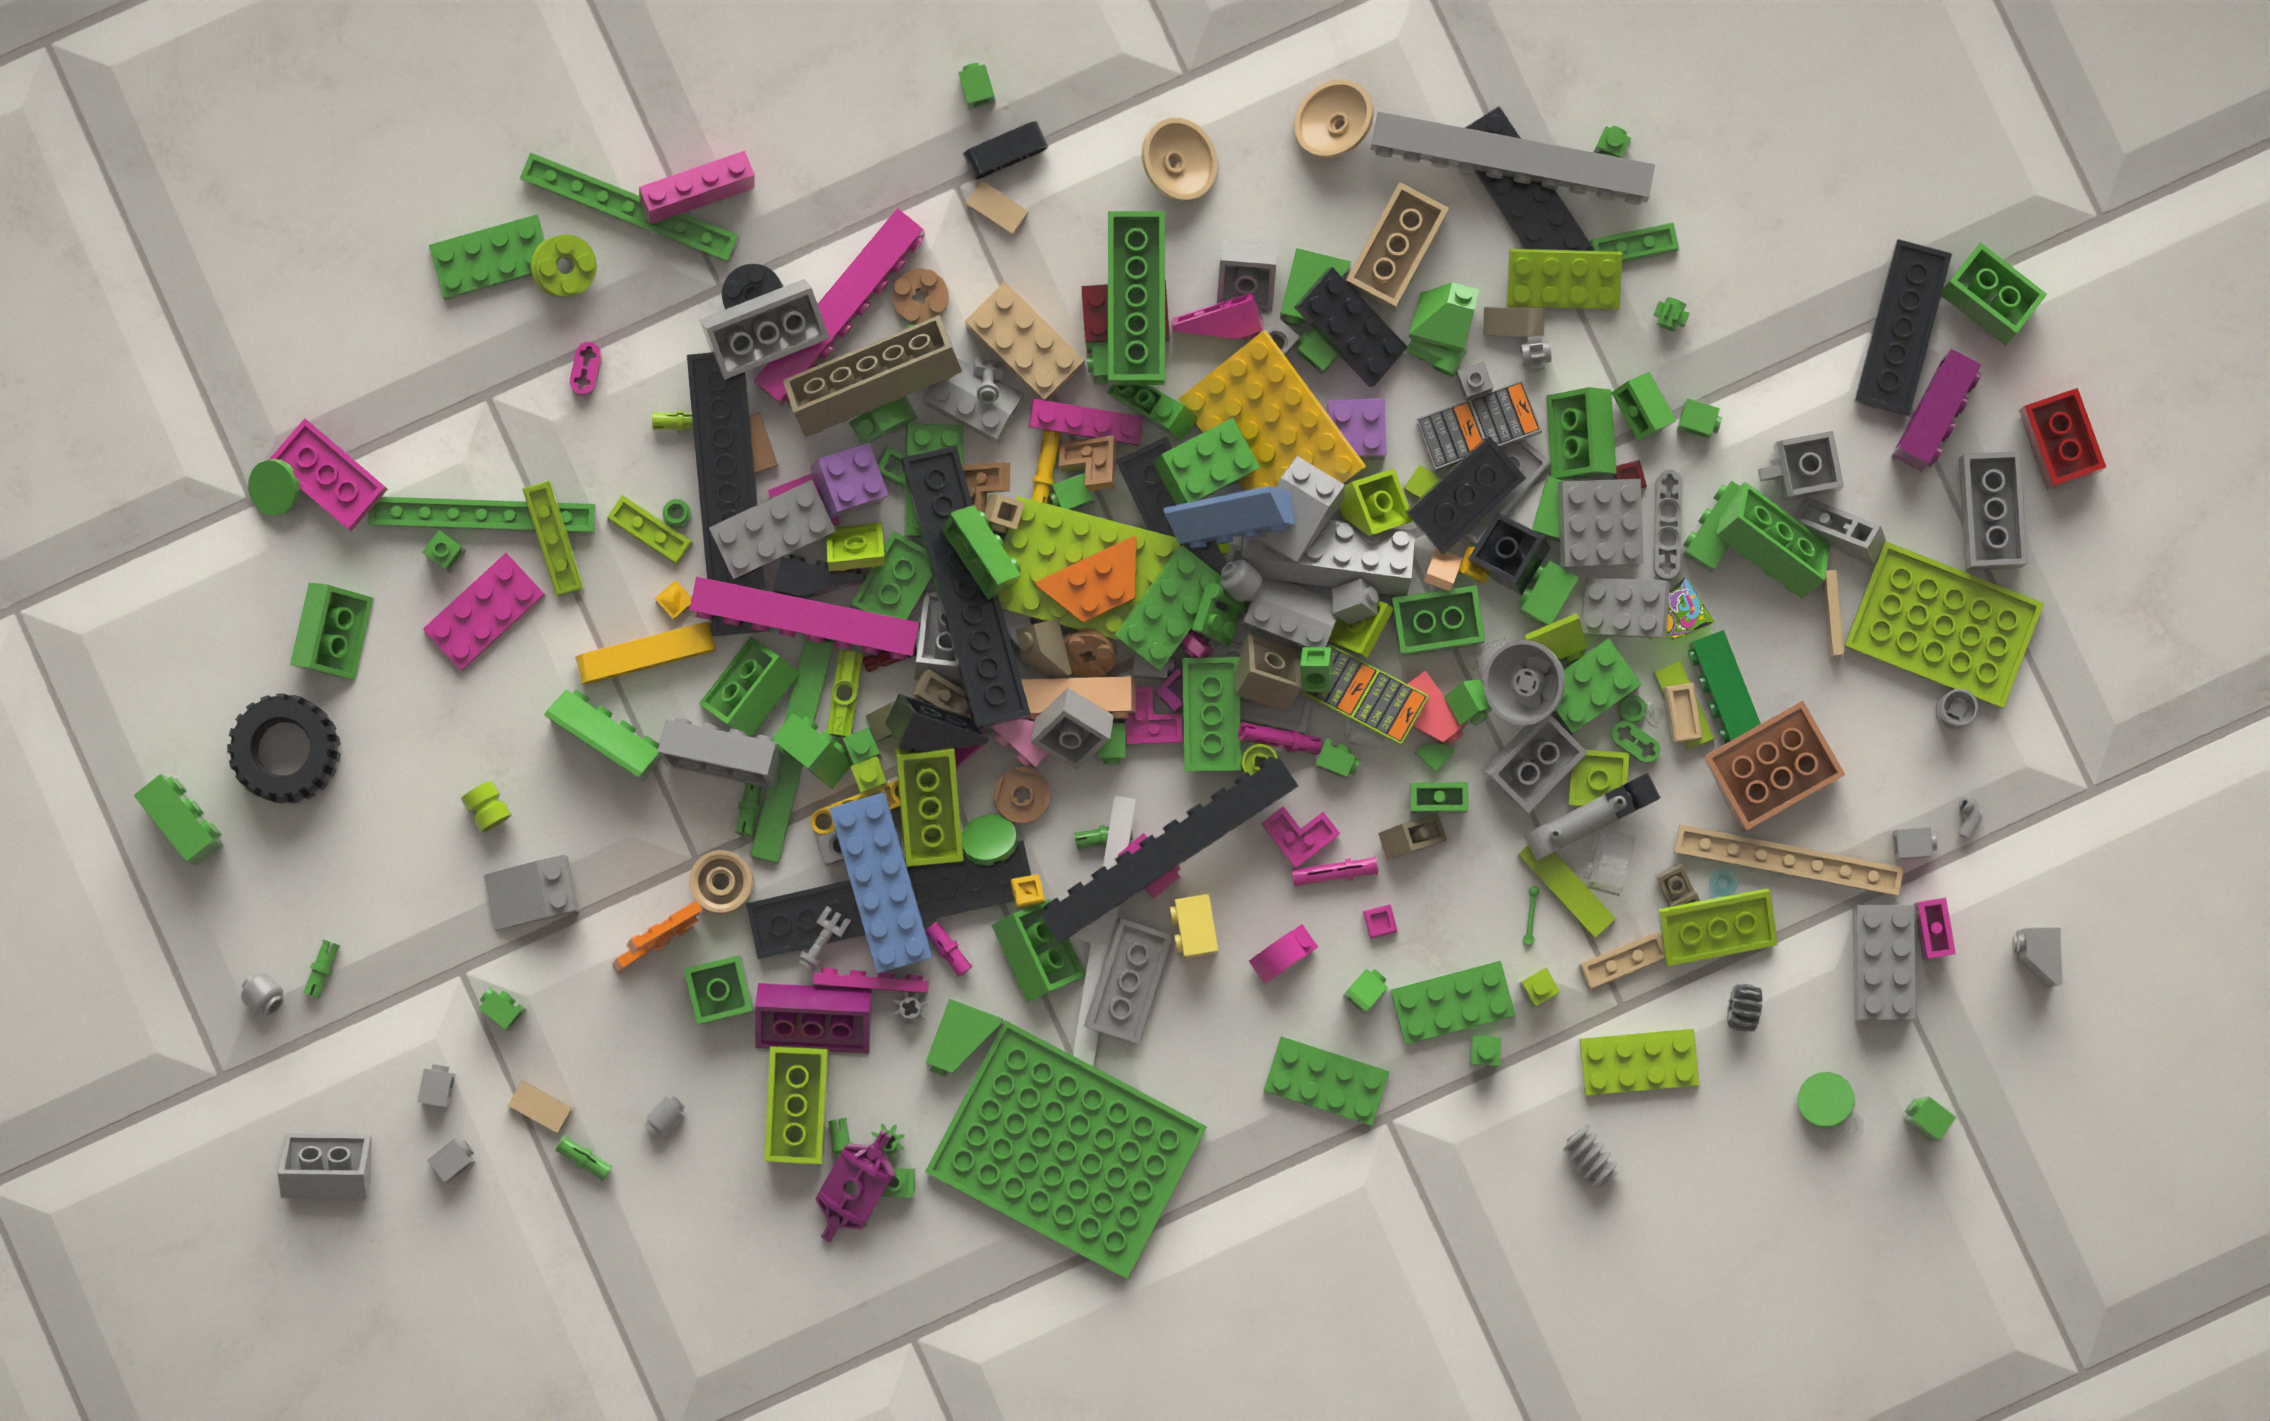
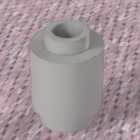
(665, 1117)

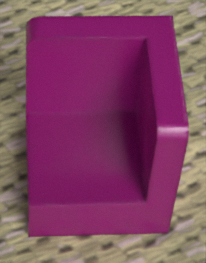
(1172, 691)

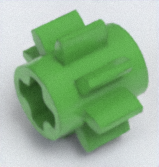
(1671, 314)
(895, 1144)

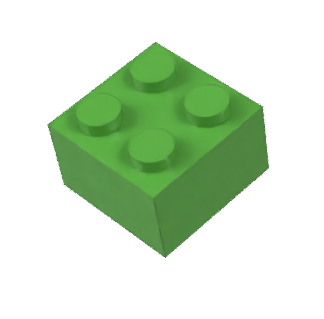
(719, 990)

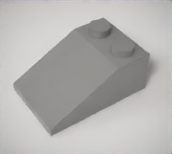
(1313, 500)
(934, 642)
(531, 892)

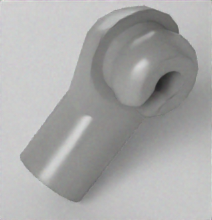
(1971, 815)

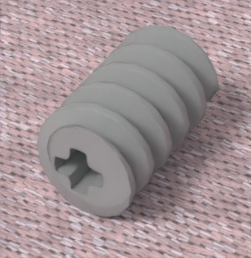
(1591, 1157)

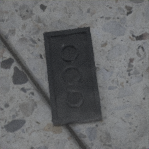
(1350, 327)
(1465, 495)

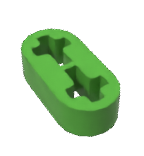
(1639, 736)

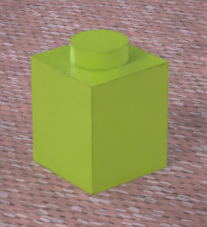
(869, 774)
(1539, 987)

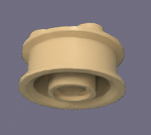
(708, 868)

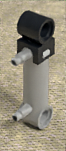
(1592, 816)

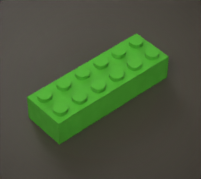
(1136, 297)

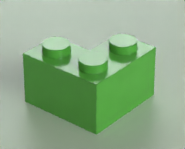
(815, 751)

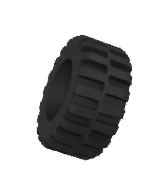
(252, 727)

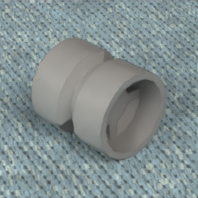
(1956, 708)

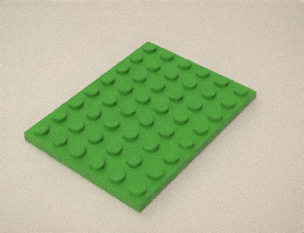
(1066, 1149)

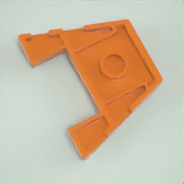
(659, 936)

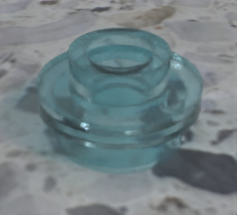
(1729, 876)

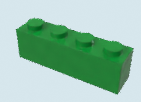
(1724, 685)

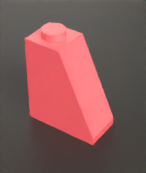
(1437, 718)

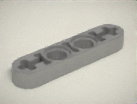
(1671, 525)

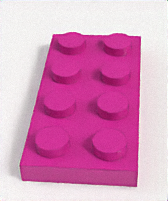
(330, 475)
(483, 611)

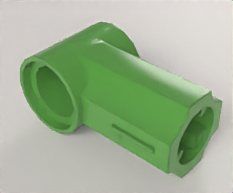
(1442, 358)

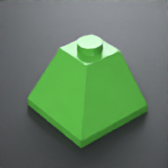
(1445, 315)

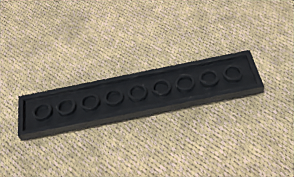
(723, 466)
(972, 621)
(941, 890)

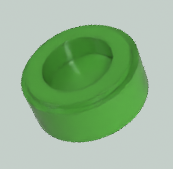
(1632, 709)

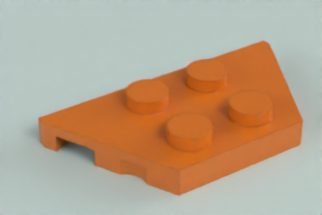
(1095, 582)

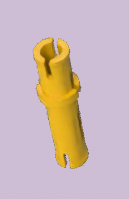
(1045, 468)

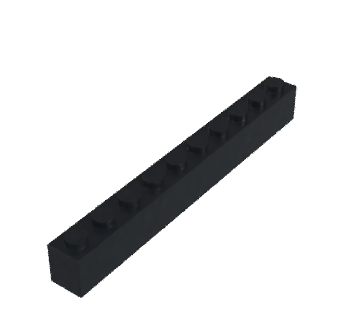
(1169, 850)

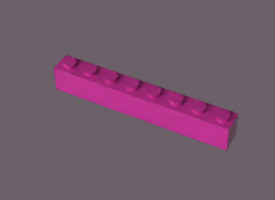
(848, 298)
(804, 616)

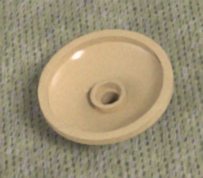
(1328, 109)
(1188, 151)

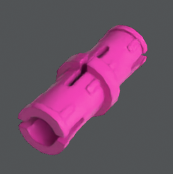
(948, 949)

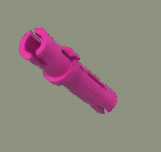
(1289, 740)
(1335, 871)

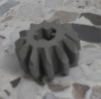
(1744, 1007)

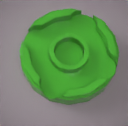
(273, 487)
(989, 839)
(1826, 1100)

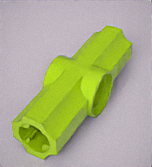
(847, 675)

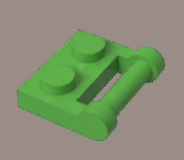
(1214, 622)

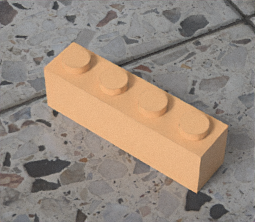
(1112, 694)

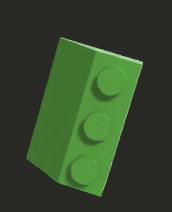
(1581, 433)
(981, 551)
(331, 630)
(749, 687)
(1035, 954)

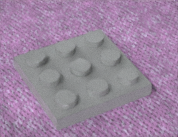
(1600, 522)

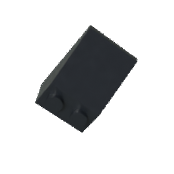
(930, 727)

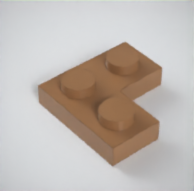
(1094, 456)
(986, 479)

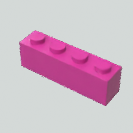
(696, 187)

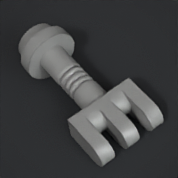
(988, 391)
(810, 959)

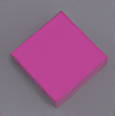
(1380, 921)

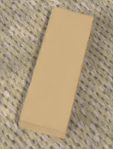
(1833, 614)
(1623, 961)

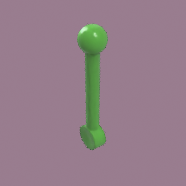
(1528, 939)

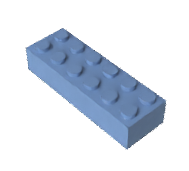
(881, 882)

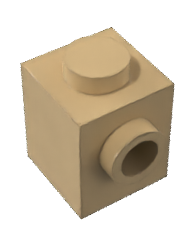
(1003, 512)

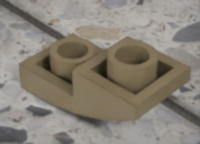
(1513, 321)
(1676, 886)

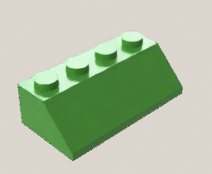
(1774, 541)
(604, 734)

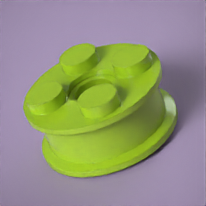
(581, 261)

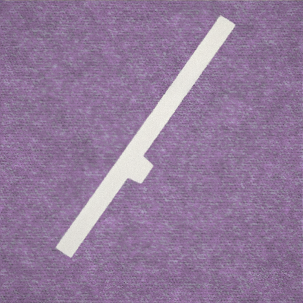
(1101, 930)

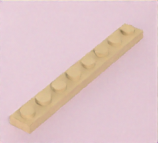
(1788, 860)

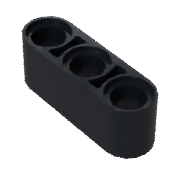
(1005, 150)

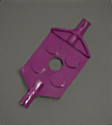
(871, 1172)

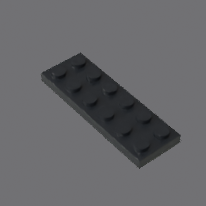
(1530, 209)
(1902, 327)
(1153, 496)

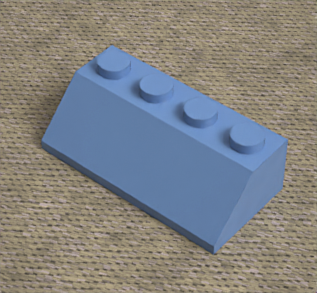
(1231, 516)

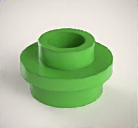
(676, 504)

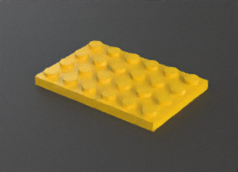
(1273, 414)

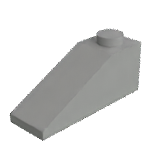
(1843, 530)

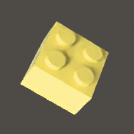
(1195, 926)

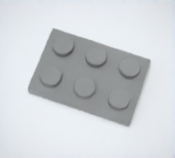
(1625, 607)

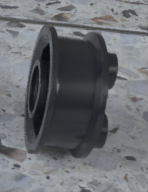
(746, 279)

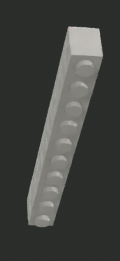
(1512, 157)

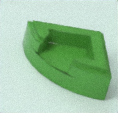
(1434, 754)

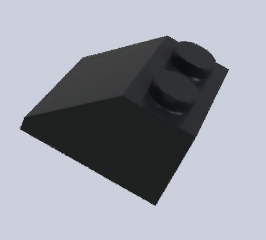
(1510, 553)

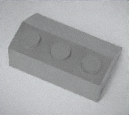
(959, 401)
(1292, 614)
(1534, 762)
(325, 1166)

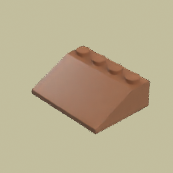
(1773, 766)

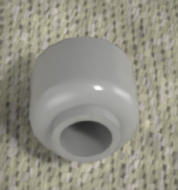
(1241, 581)
(262, 994)

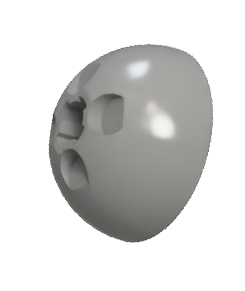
(1511, 686)

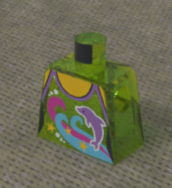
(1685, 612)

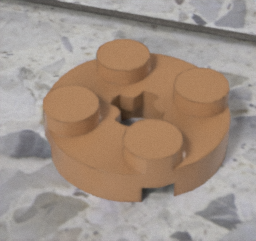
(906, 288)
(1102, 657)
(1030, 809)

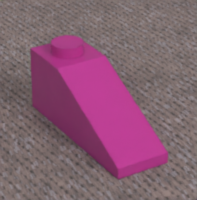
(1227, 319)

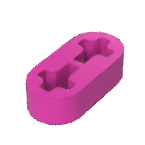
(592, 369)

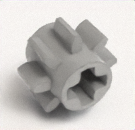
(1536, 353)
(912, 1016)

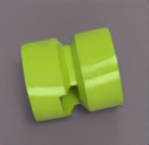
(1255, 755)
(485, 805)

